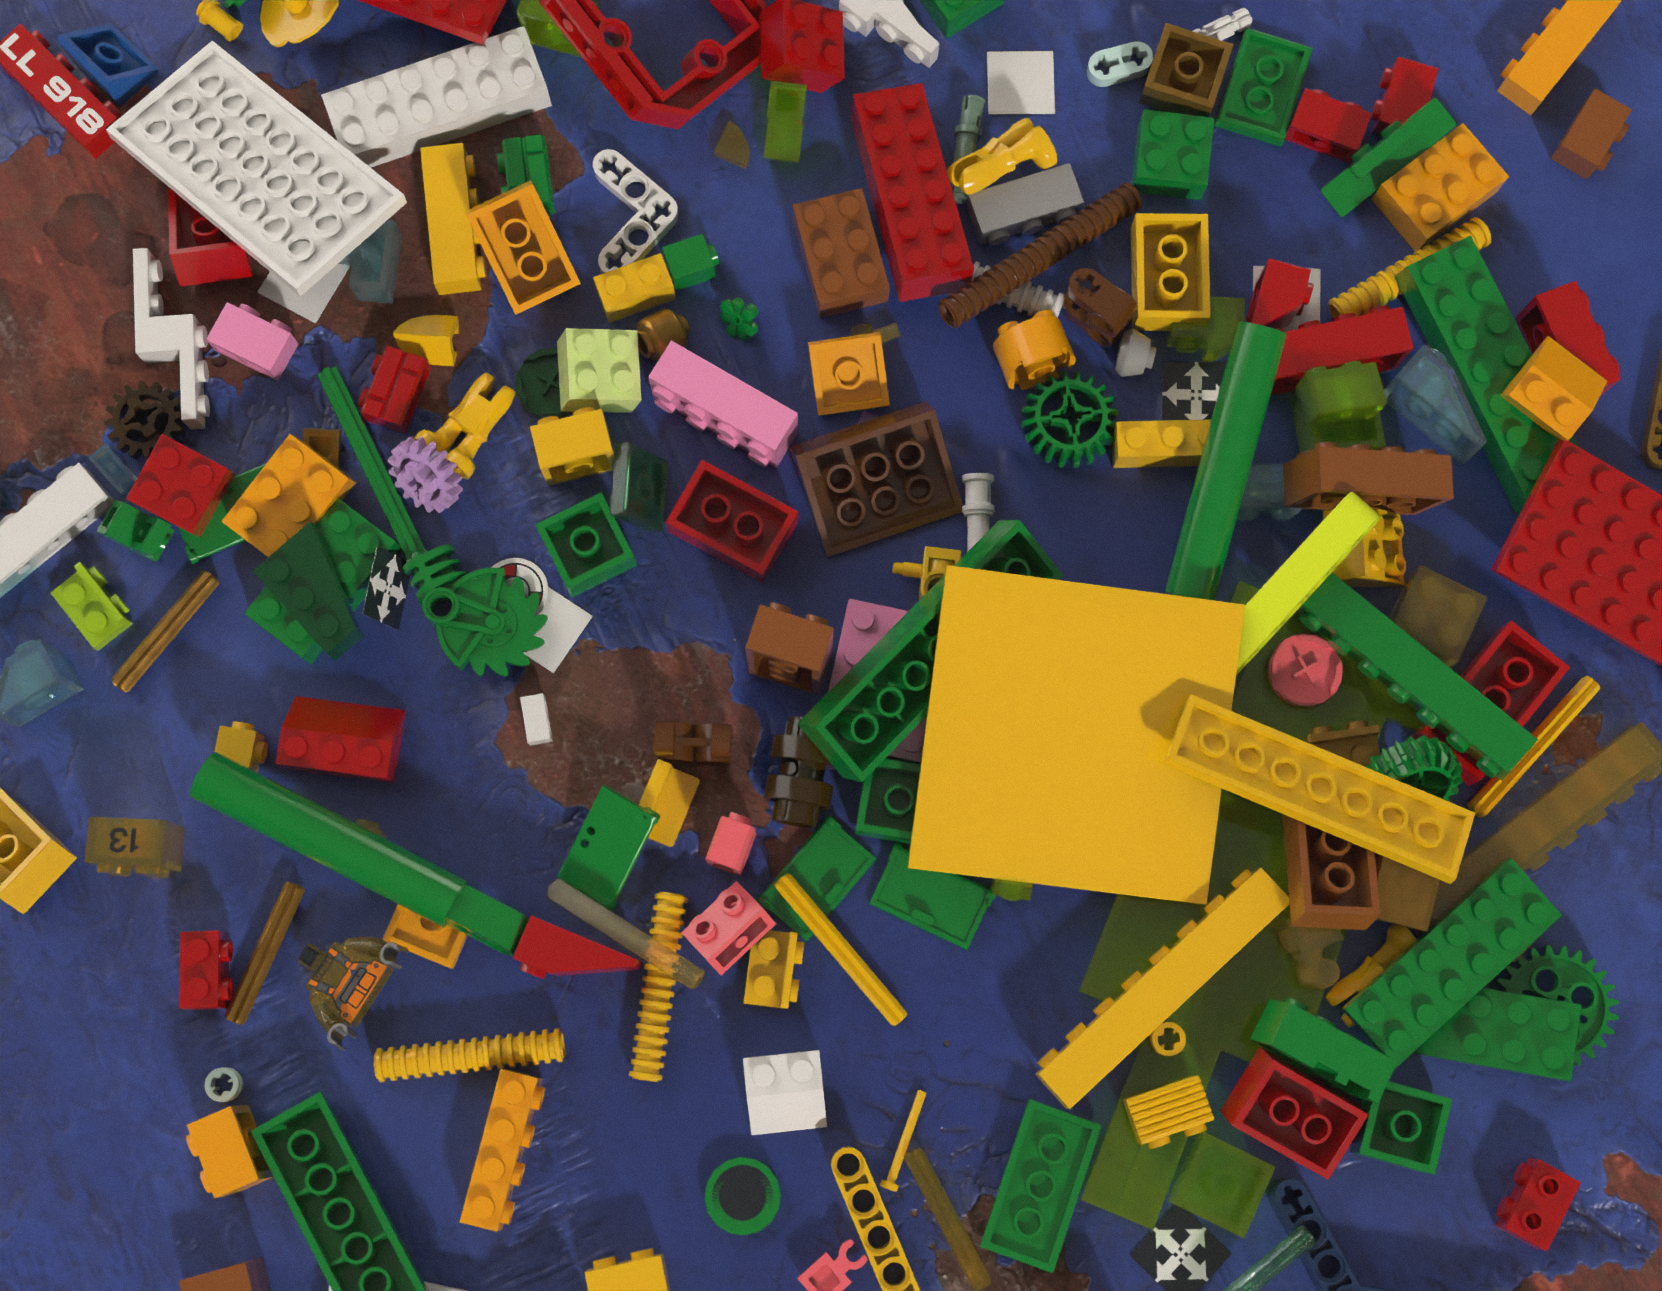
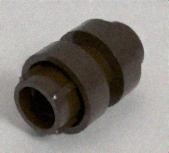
(799, 787)

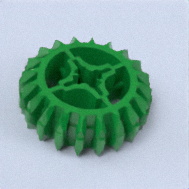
(1055, 423)
(1421, 764)

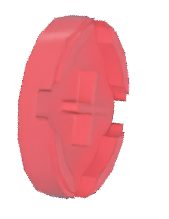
(1304, 670)

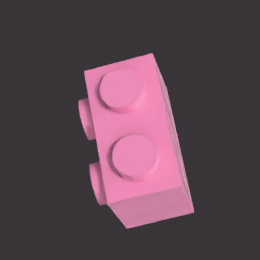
(252, 340)

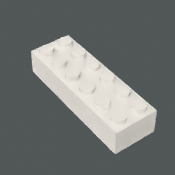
(438, 98)

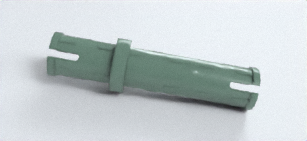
(968, 135)

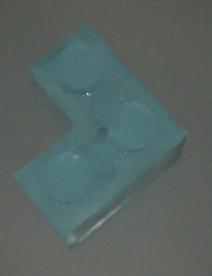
(376, 264)

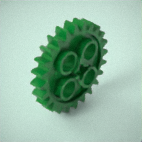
(1567, 975)

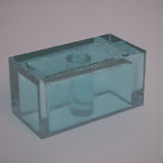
(113, 469)

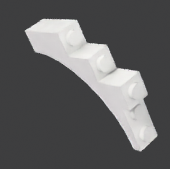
(892, 23)

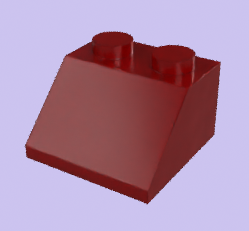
(1279, 294)

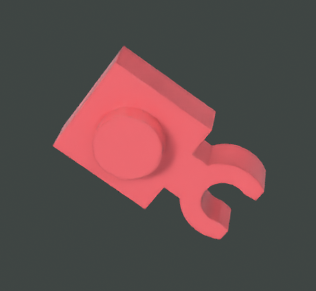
(830, 1274)

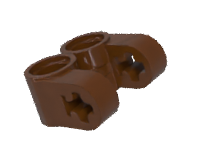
(1108, 309)
(693, 743)

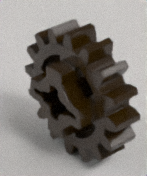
(132, 425)

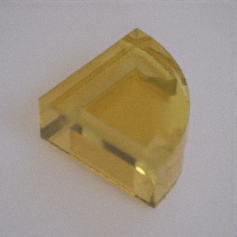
(733, 146)

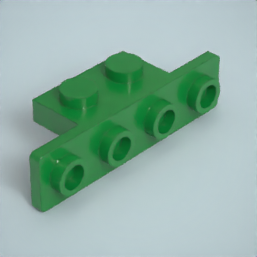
(1378, 163)

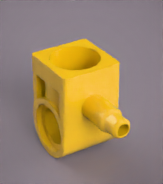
(931, 569)

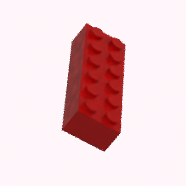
(911, 192)

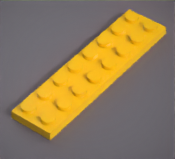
(1320, 789)

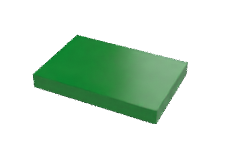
(1263, 87)

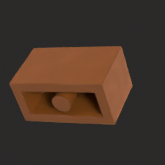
(1591, 135)

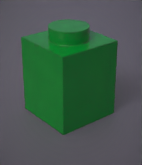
(690, 261)

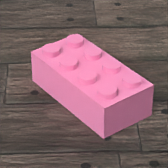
(723, 405)

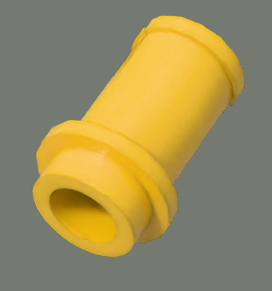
(211, 13)

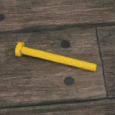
(889, 1183)

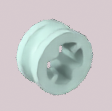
(226, 1096)

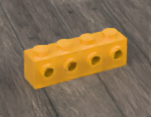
(501, 1150)

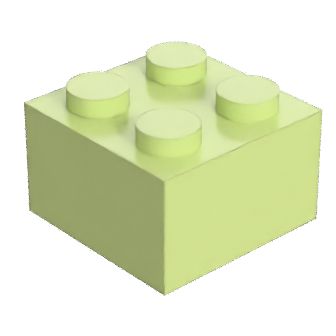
(599, 370)

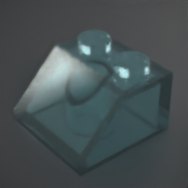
(35, 682)

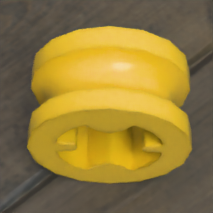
(1176, 1047)

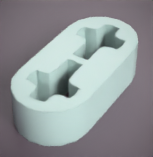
(1117, 58)

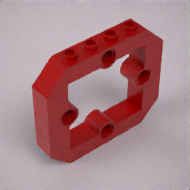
(631, 82)

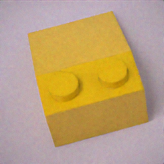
(28, 856)

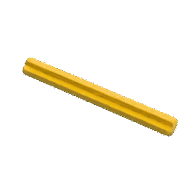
(1545, 733)
(840, 949)

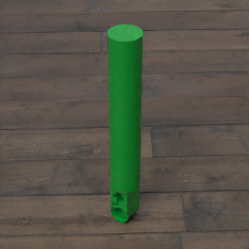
(1226, 461)
(356, 853)

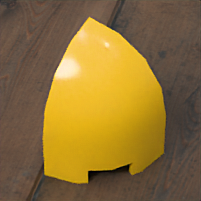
(429, 338)

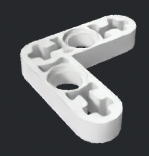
(643, 207)

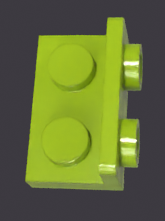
(92, 607)

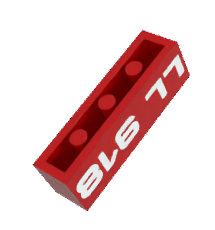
(57, 89)

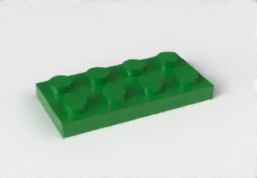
(1510, 1034)
(1040, 1186)

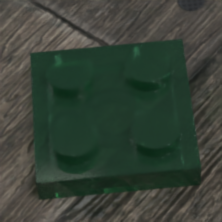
(638, 487)

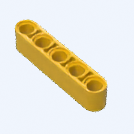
(875, 1216)

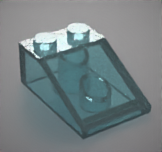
(1436, 404)

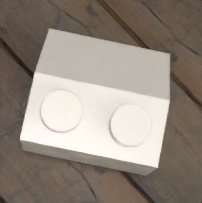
(785, 1092)

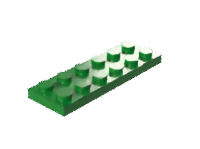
(1451, 961)

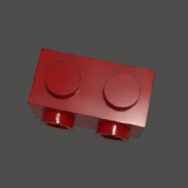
(205, 970)
(1536, 1203)

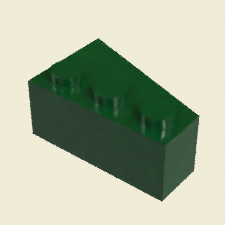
(310, 590)

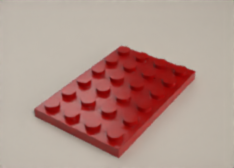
(1592, 548)

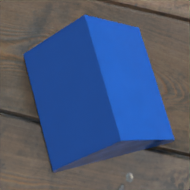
(109, 60)

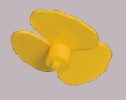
(294, 19)

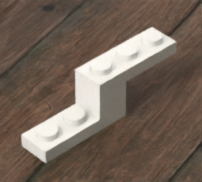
(170, 338)

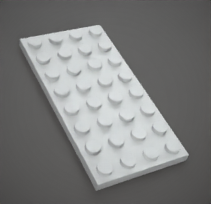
(256, 167)

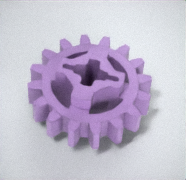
(423, 473)

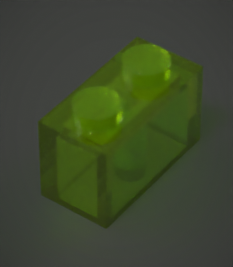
(1340, 393)

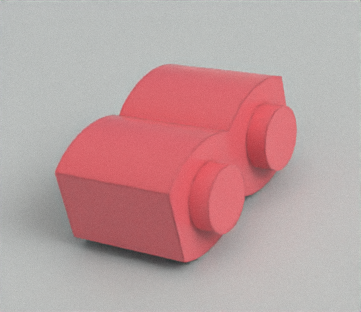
(731, 843)

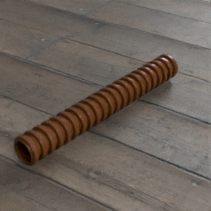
(1039, 255)

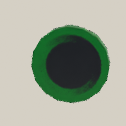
(742, 1196)

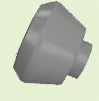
(1134, 353)

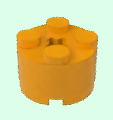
(1033, 350)

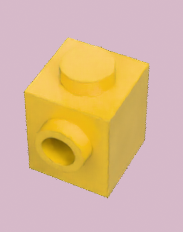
(242, 744)

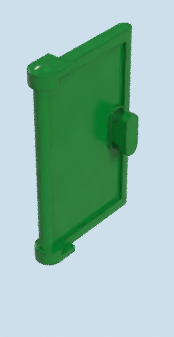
(217, 534)
(615, 836)
(823, 867)
(932, 900)

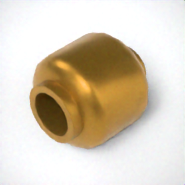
(658, 330)

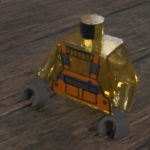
(347, 981)

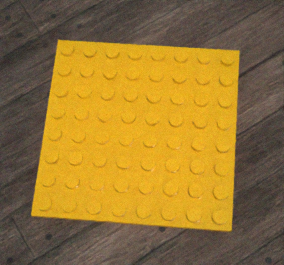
(1058, 733)

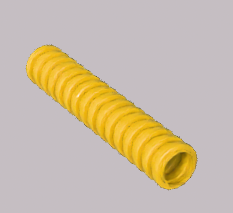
(1384, 286)
(657, 991)
(469, 1055)

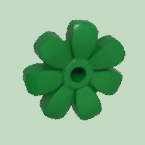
(739, 318)

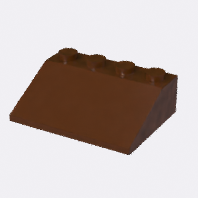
(877, 478)

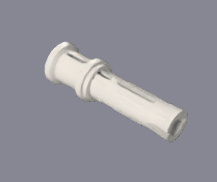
(977, 505)

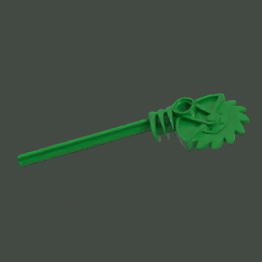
(487, 617)

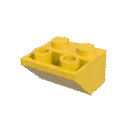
(1377, 557)

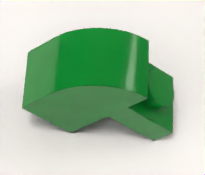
(135, 530)

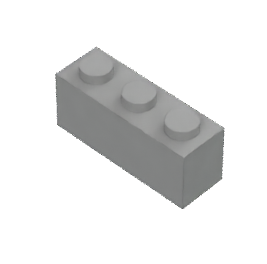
(1024, 205)

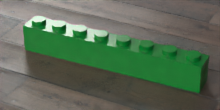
(1416, 677)

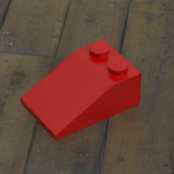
(200, 249)
(559, 952)

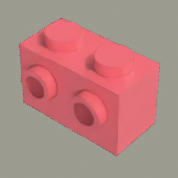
(728, 927)

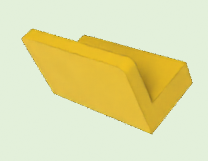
(671, 796)

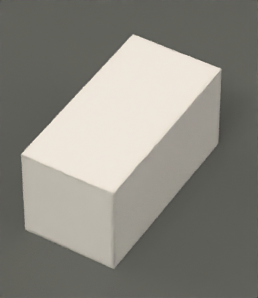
(536, 719)

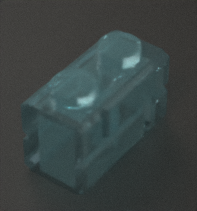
(1265, 494)

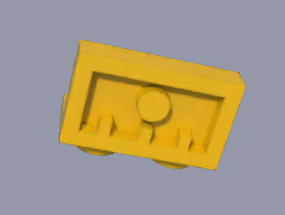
(771, 970)

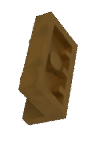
(1355, 743)

